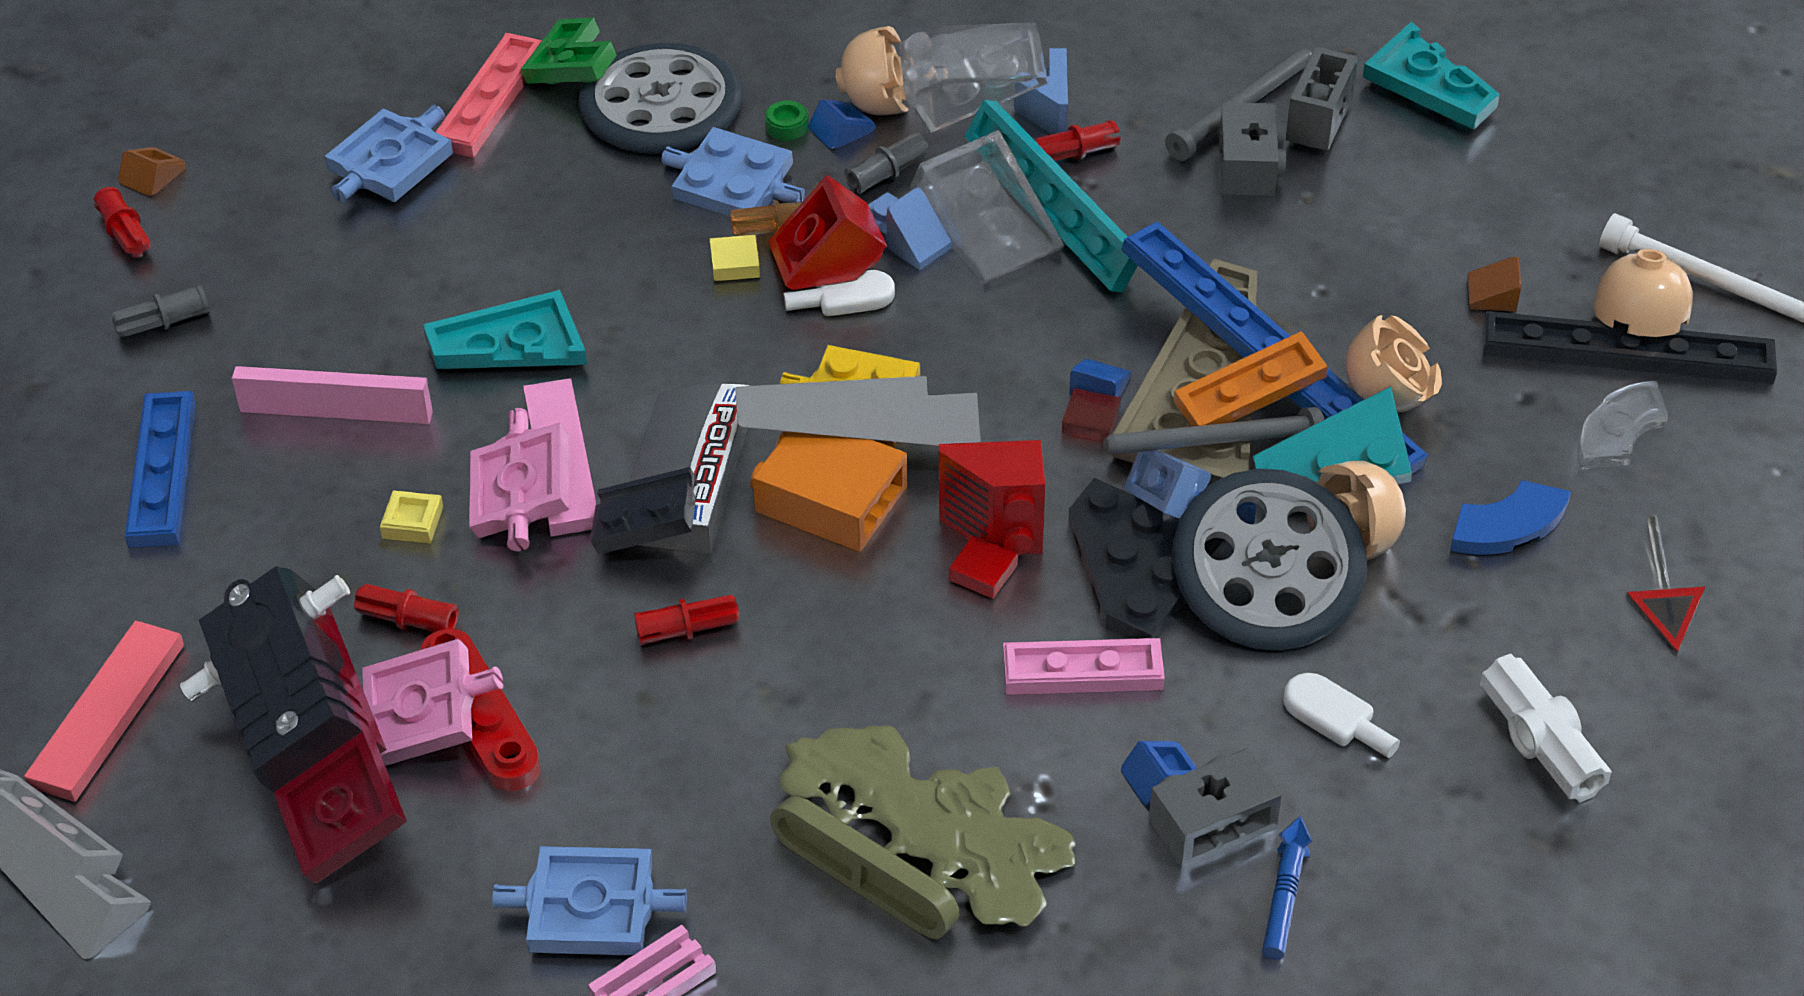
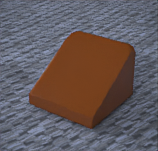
(148, 169)
(1495, 286)

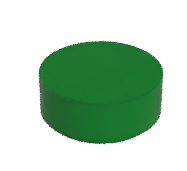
(786, 120)

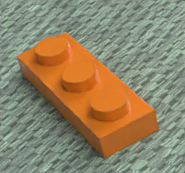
(1251, 382)

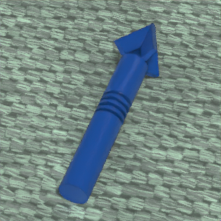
(1293, 848)

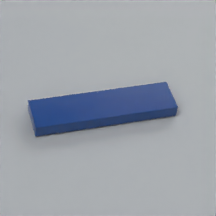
(160, 469)

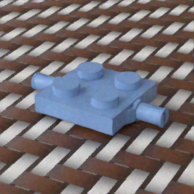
(389, 154)
(732, 173)
(589, 900)

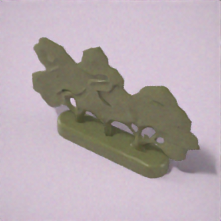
(946, 819)

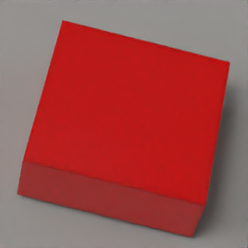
(983, 566)

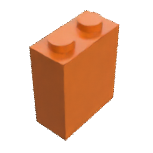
(830, 485)

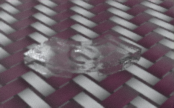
(1618, 422)

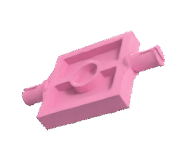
(519, 480)
(425, 699)

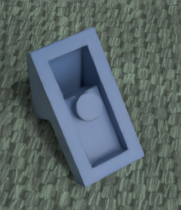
(1049, 103)
(911, 227)
(1165, 481)

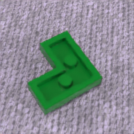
(569, 54)

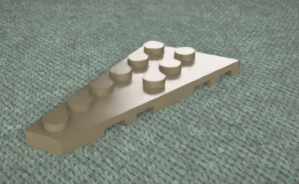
(1187, 356)

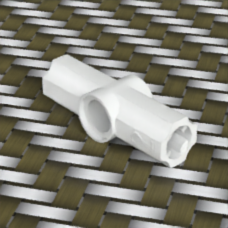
(1545, 728)

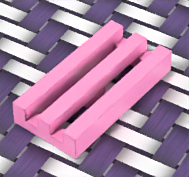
(655, 962)

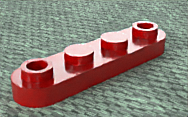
(495, 727)

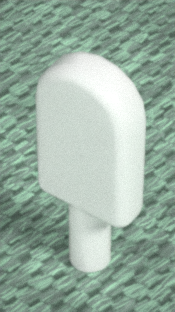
(867, 293)
(1335, 713)

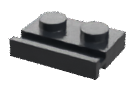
(644, 510)

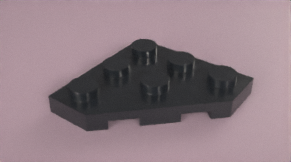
(1130, 559)

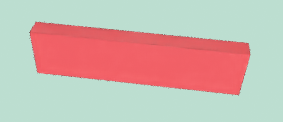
(488, 95)
(104, 711)

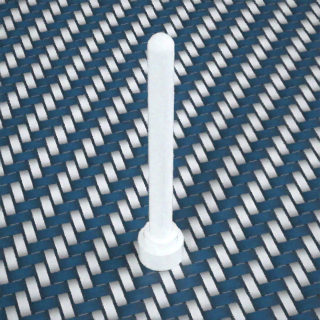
(1623, 236)

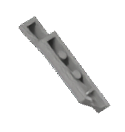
(862, 409)
(64, 869)

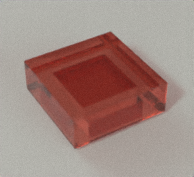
(1091, 415)

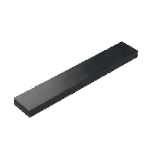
(1608, 347)

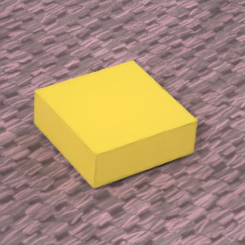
(734, 258)
(411, 517)

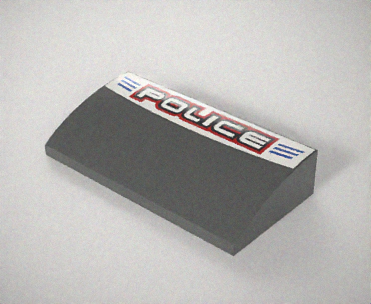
(700, 431)

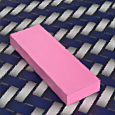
(1083, 666)

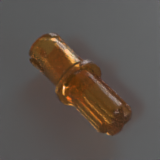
(761, 219)

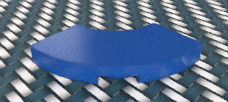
(1516, 519)

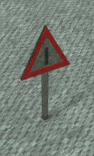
(1667, 608)

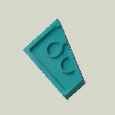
(1428, 78)
(508, 335)
(1359, 433)

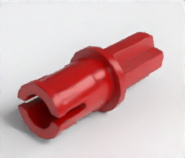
(1079, 141)
(121, 221)
(405, 608)
(685, 618)

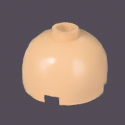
(873, 73)
(1645, 293)
(1393, 356)
(1370, 498)

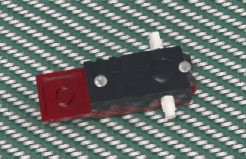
(301, 715)

